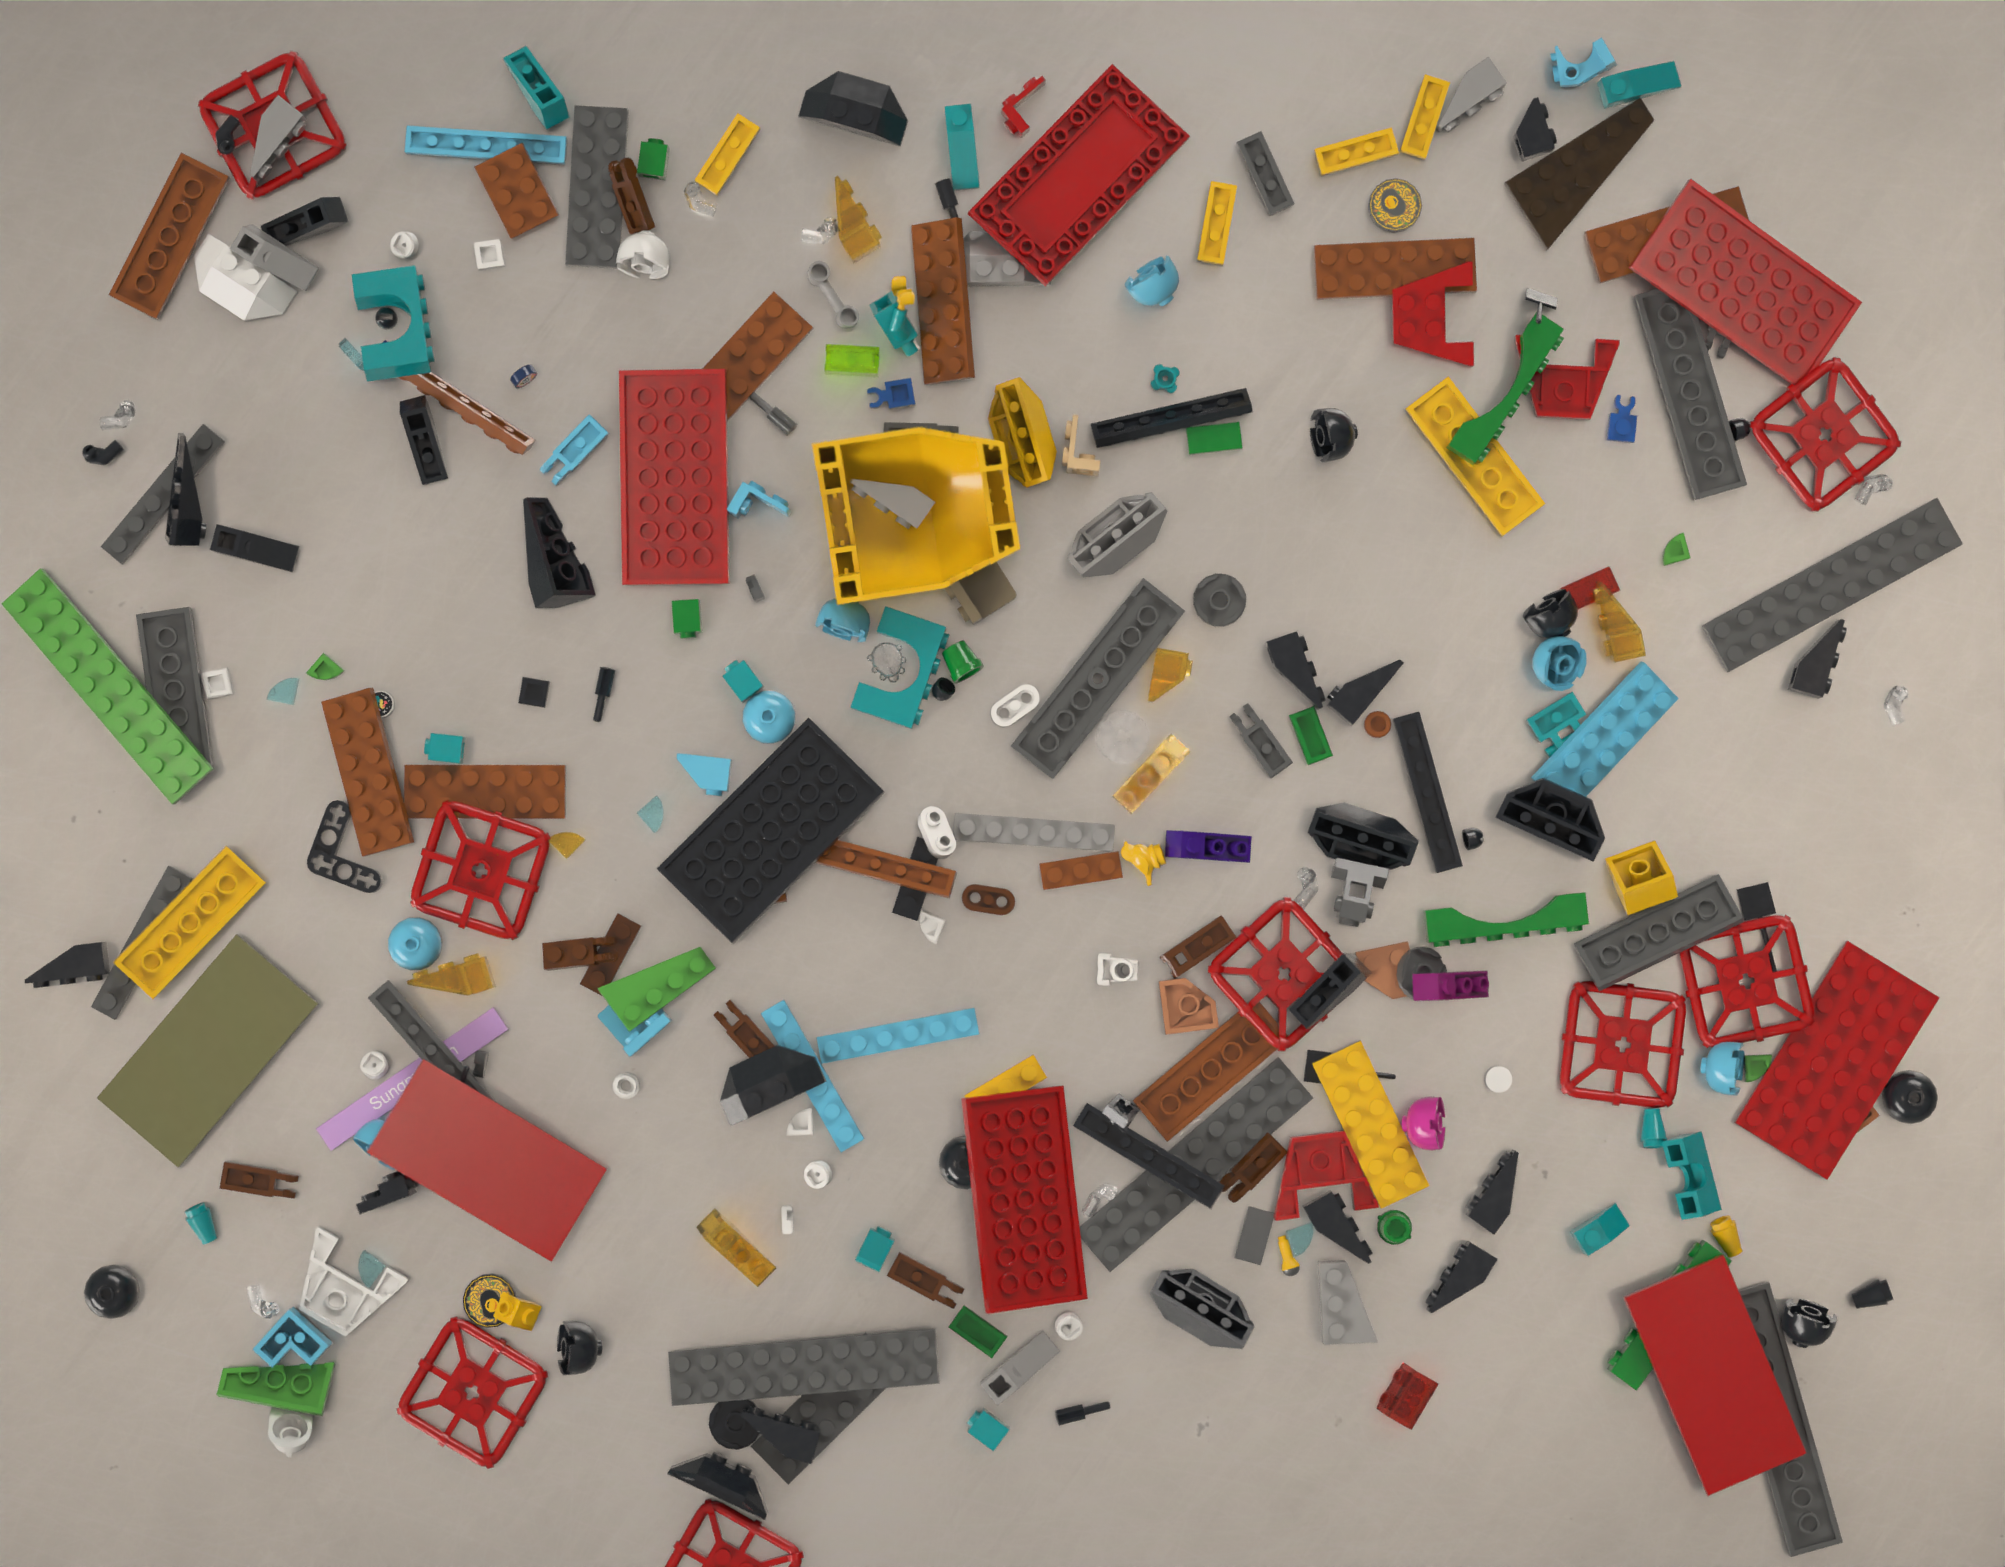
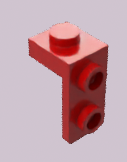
(1014, 121)

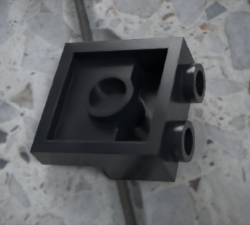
(395, 1187)

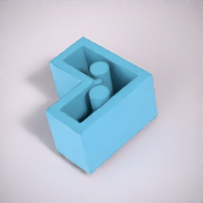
(294, 1333)

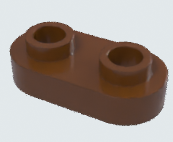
(988, 899)

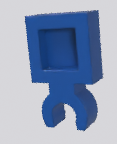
(897, 394)
(1622, 424)

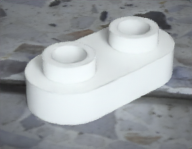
(1015, 705)
(936, 831)

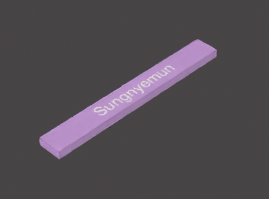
(385, 1096)

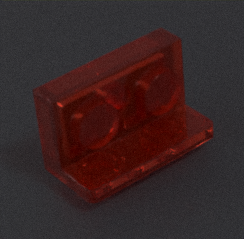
(1406, 1396)

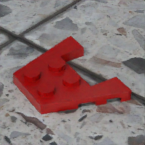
(1420, 314)
(1571, 390)
(1321, 1162)

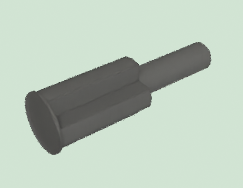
(775, 415)

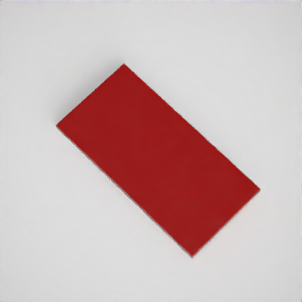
(1078, 175)
(486, 1160)
(1715, 1375)

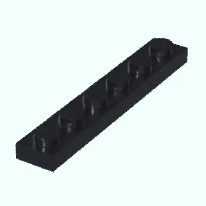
(1171, 417)
(1427, 792)
(1149, 1156)

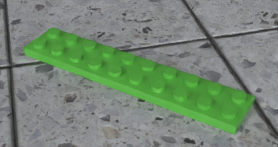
(107, 686)

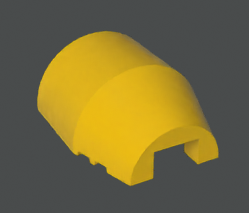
(960, 534)

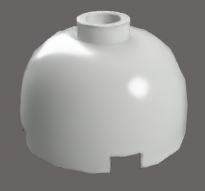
(643, 254)

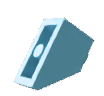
(708, 772)

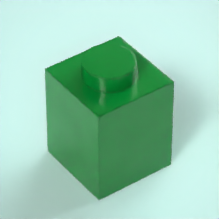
(653, 159)
(687, 618)

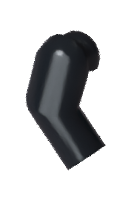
(224, 135)

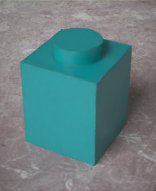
(742, 680)
(445, 748)
(987, 1428)

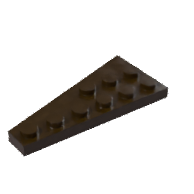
(1565, 180)

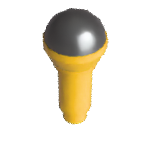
(1289, 1264)

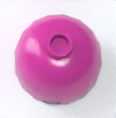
(1425, 1123)

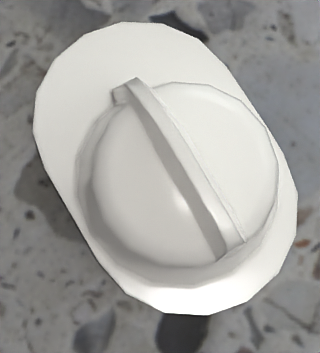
(289, 1430)

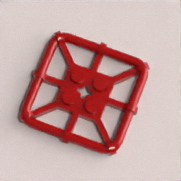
(251, 116)
(1807, 433)
(464, 878)
(1266, 973)
(1763, 989)
(1635, 1057)
(473, 1410)
(726, 1554)

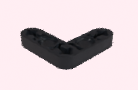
(330, 852)

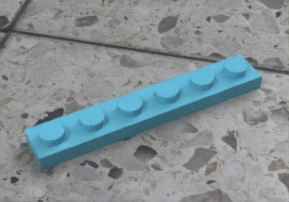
(482, 144)
(897, 1035)
(824, 1096)

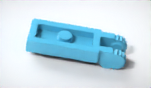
(575, 447)

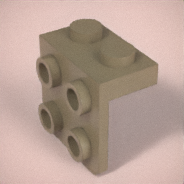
(981, 593)

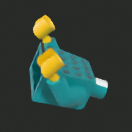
(893, 317)

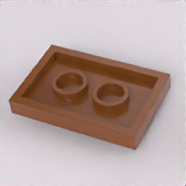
(516, 190)

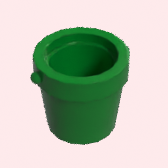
(961, 661)
(1394, 1227)

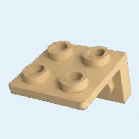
(1085, 463)

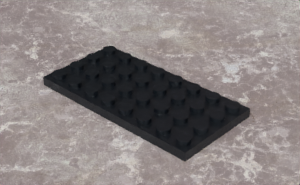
(770, 830)

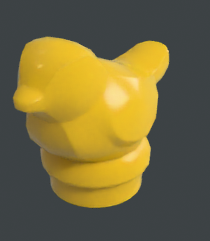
(1144, 858)

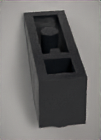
(307, 221)
(423, 439)
(1357, 695)
(1330, 989)

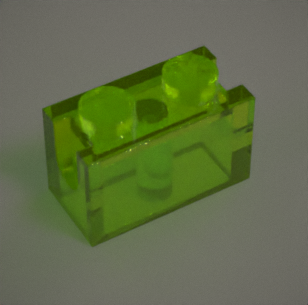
(852, 360)

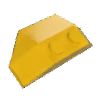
(1022, 425)

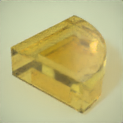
(566, 843)

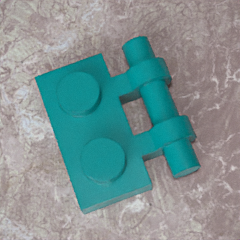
(1555, 718)

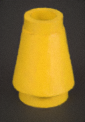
(1726, 1234)

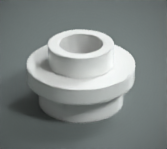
(617, 1088)

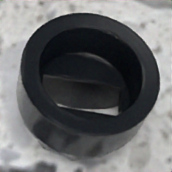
(386, 323)
(1740, 428)
(943, 689)
(1472, 838)

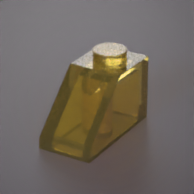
(1168, 672)

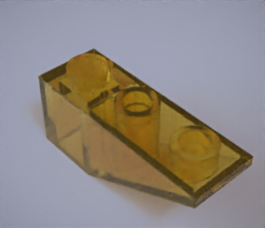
(853, 230)
(1622, 633)
(1151, 773)
(464, 979)
(735, 1247)

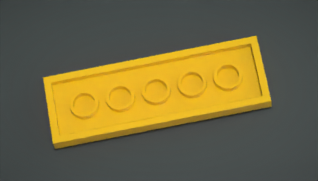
(1493, 484)
(189, 922)
(1370, 1124)

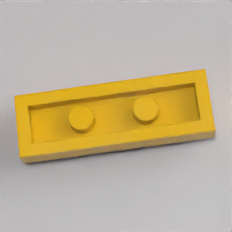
(1425, 116)
(1356, 151)
(727, 154)
(1217, 223)
(1016, 1078)

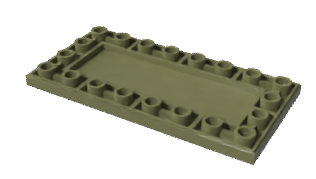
(207, 1050)

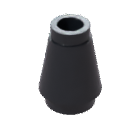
(1872, 1295)

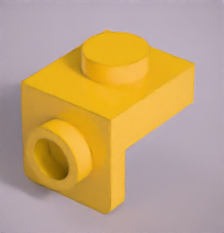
(517, 1312)

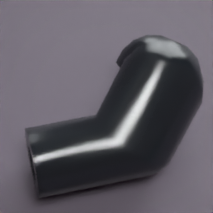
(100, 455)

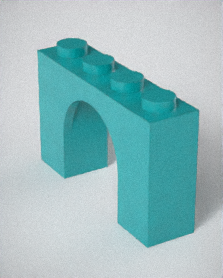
(410, 352)
(904, 705)

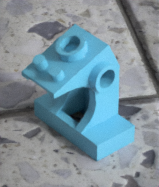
(1598, 62)

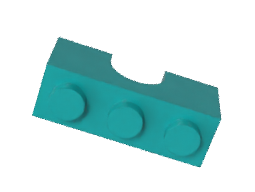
(1700, 1192)

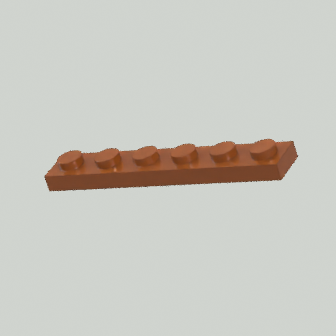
(472, 411)
(889, 868)

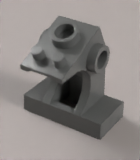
(1354, 909)

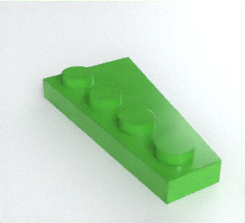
(651, 989)
(285, 1387)

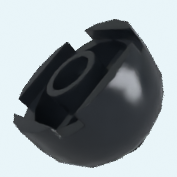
(1332, 434)
(1553, 616)
(1909, 1097)
(954, 1163)
(111, 1291)
(1807, 1323)
(578, 1347)

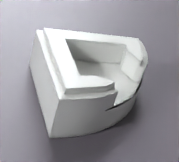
(931, 925)
(801, 1123)
(787, 1219)

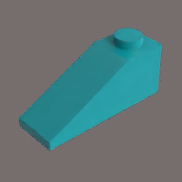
(1638, 83)
(537, 87)
(962, 147)

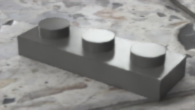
(1265, 173)

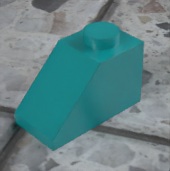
(1600, 1229)
(875, 1248)

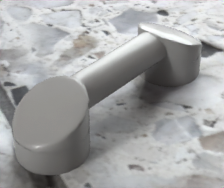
(818, 274)

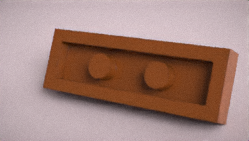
(1081, 870)

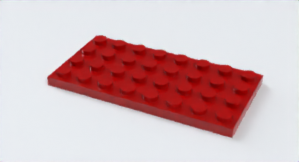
(1745, 284)
(674, 476)
(1839, 1065)
(1024, 1199)

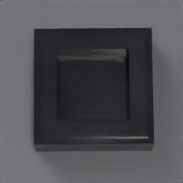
(534, 692)

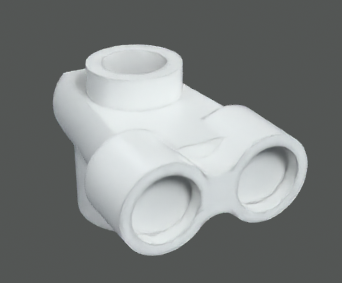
(1111, 970)

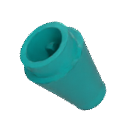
(1652, 1129)
(201, 1222)

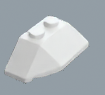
(239, 283)

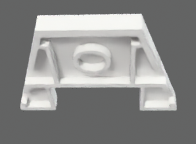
(336, 1297)

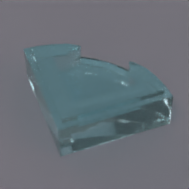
(352, 353)
(284, 691)
(652, 814)
(1300, 1238)
(369, 1268)

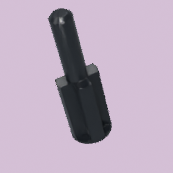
(947, 196)
(602, 690)
(1078, 1412)

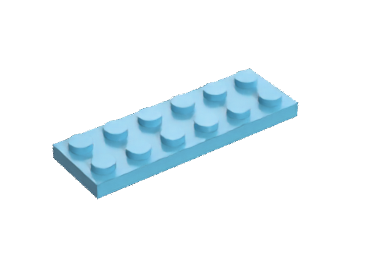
(1609, 732)

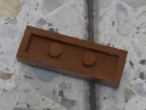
(624, 933)

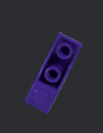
(1208, 846)

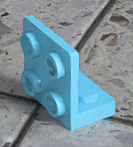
(742, 500)
(639, 1036)

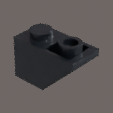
(1533, 135)

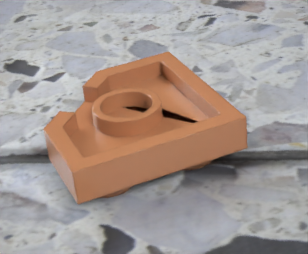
(1383, 967)
(1186, 1007)

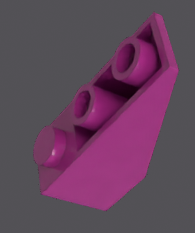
(1450, 985)

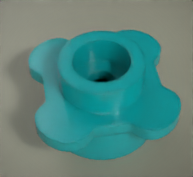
(1159, 383)

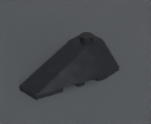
(184, 512)
(552, 566)

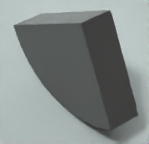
(754, 587)
(480, 1061)

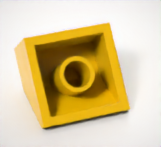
(1641, 877)

